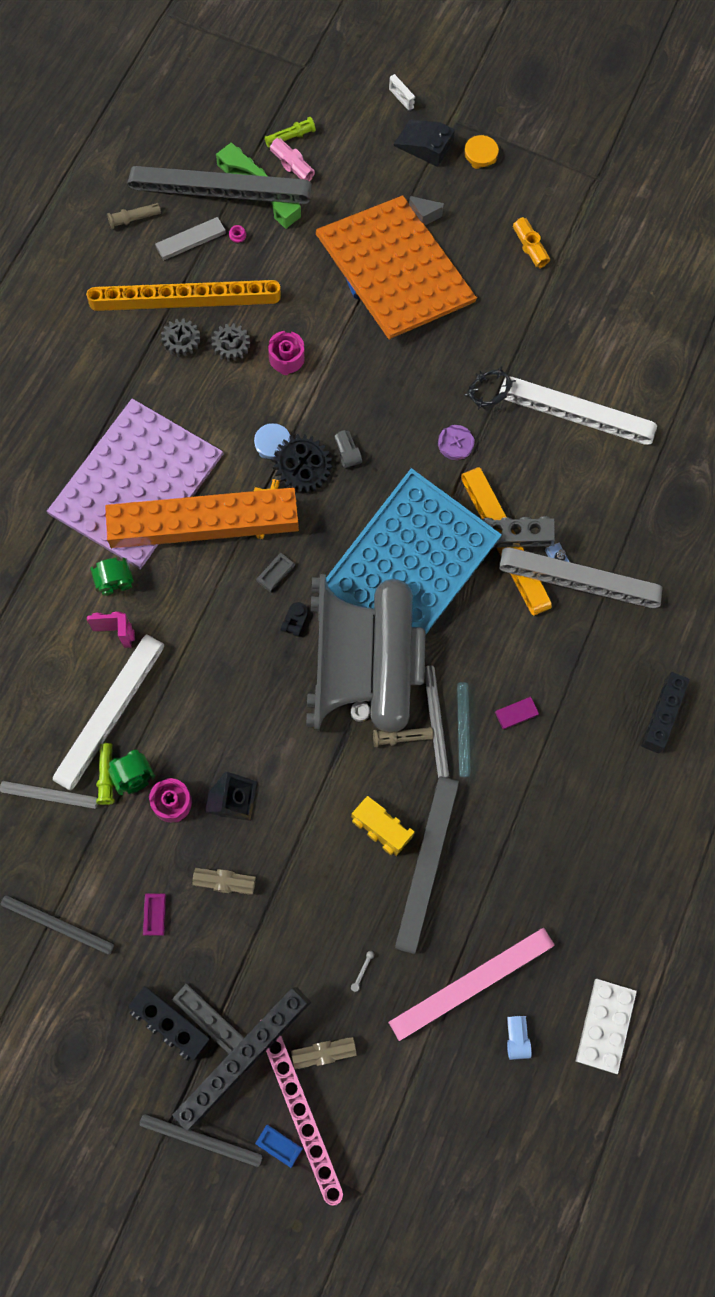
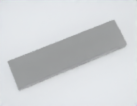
(190, 238)

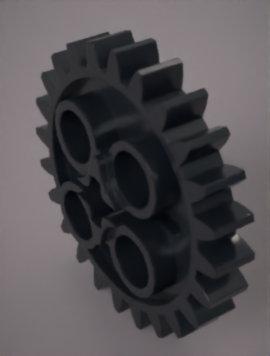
(288, 453)

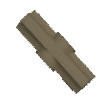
(224, 881)
(323, 1053)

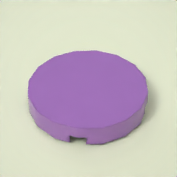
(456, 442)

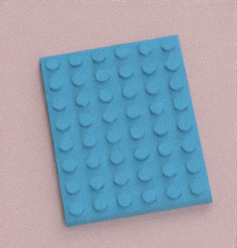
(417, 539)

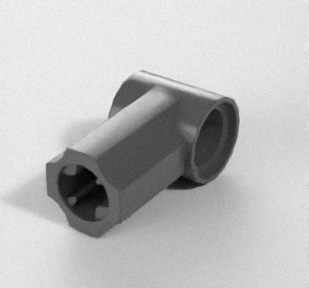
(348, 453)

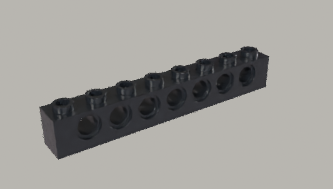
(241, 1058)

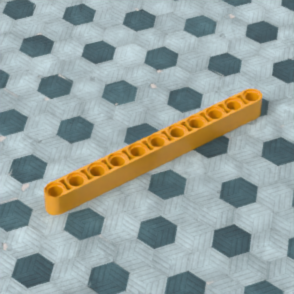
(176, 291)

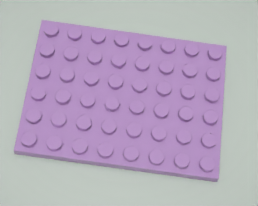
(134, 462)

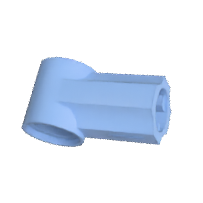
(518, 1043)

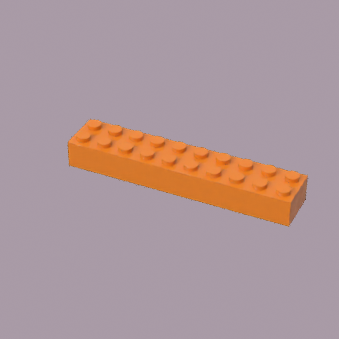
(201, 518)

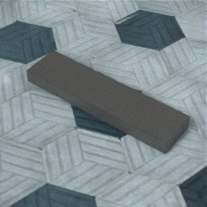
(208, 1018)

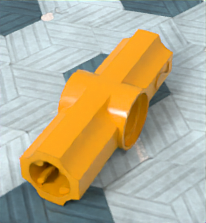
(531, 242)

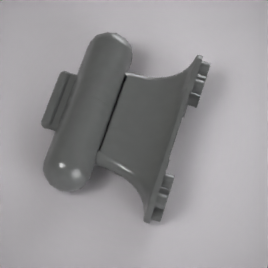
(367, 655)

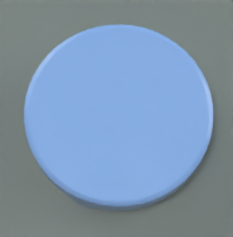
(269, 438)

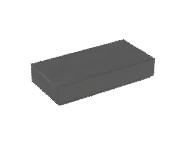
(275, 572)

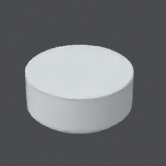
(360, 711)

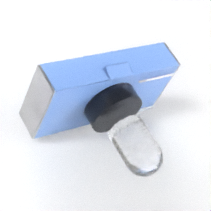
(556, 552)

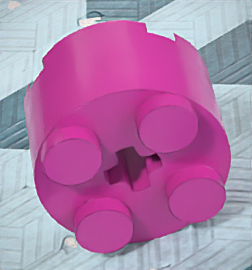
(286, 352)
(166, 790)

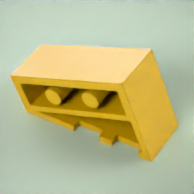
(381, 826)

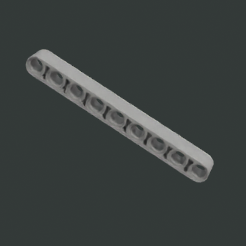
(580, 577)

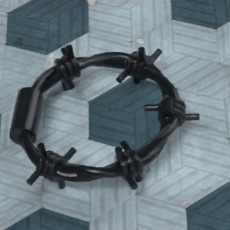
(497, 399)

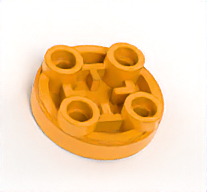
(481, 151)

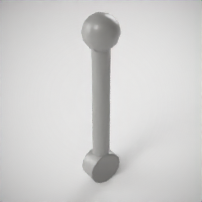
(370, 955)

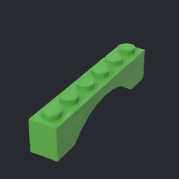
(233, 161)

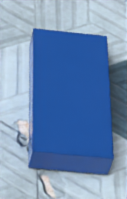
(279, 1145)

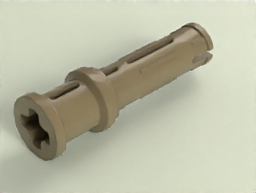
(126, 217)
(382, 738)

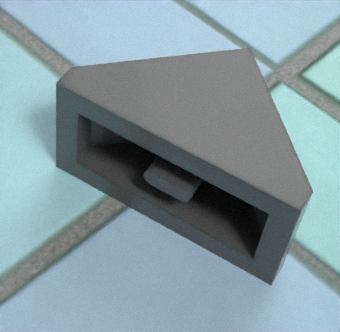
(426, 210)

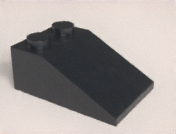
(426, 140)

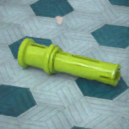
(297, 129)
(105, 782)

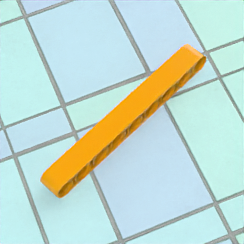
(489, 507)

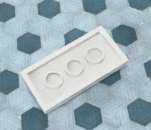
(606, 1026)

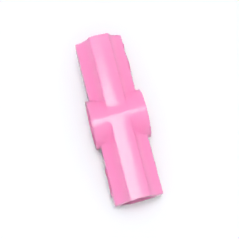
(292, 159)

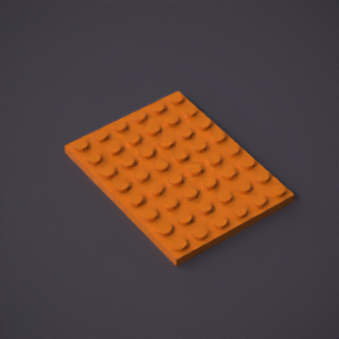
(395, 266)

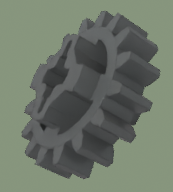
(182, 335)
(230, 342)

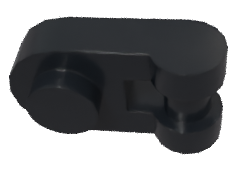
(297, 613)

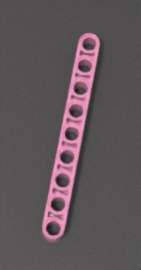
(471, 984)
(307, 1118)

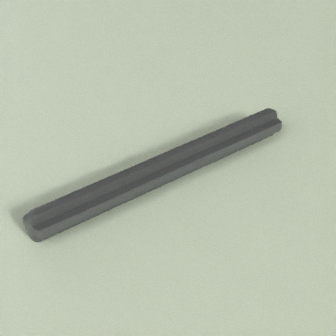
(57, 924)
(201, 1140)

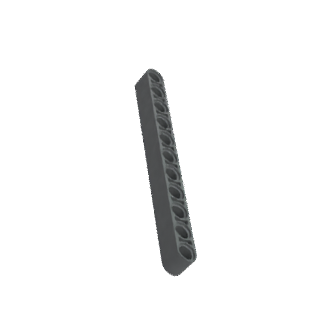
(220, 184)

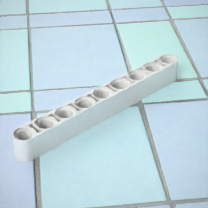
(581, 411)
(108, 712)

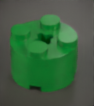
(112, 575)
(130, 772)

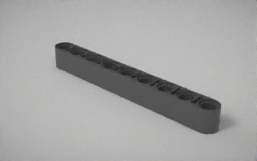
(426, 865)

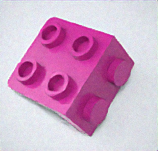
(111, 622)

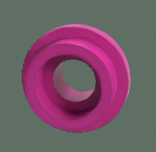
(237, 229)

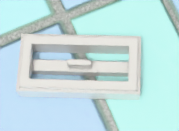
(401, 92)

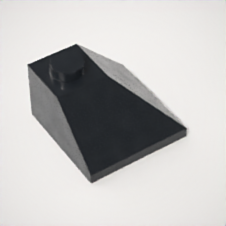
(232, 797)

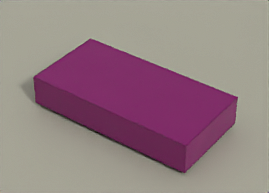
(516, 713)
(154, 915)

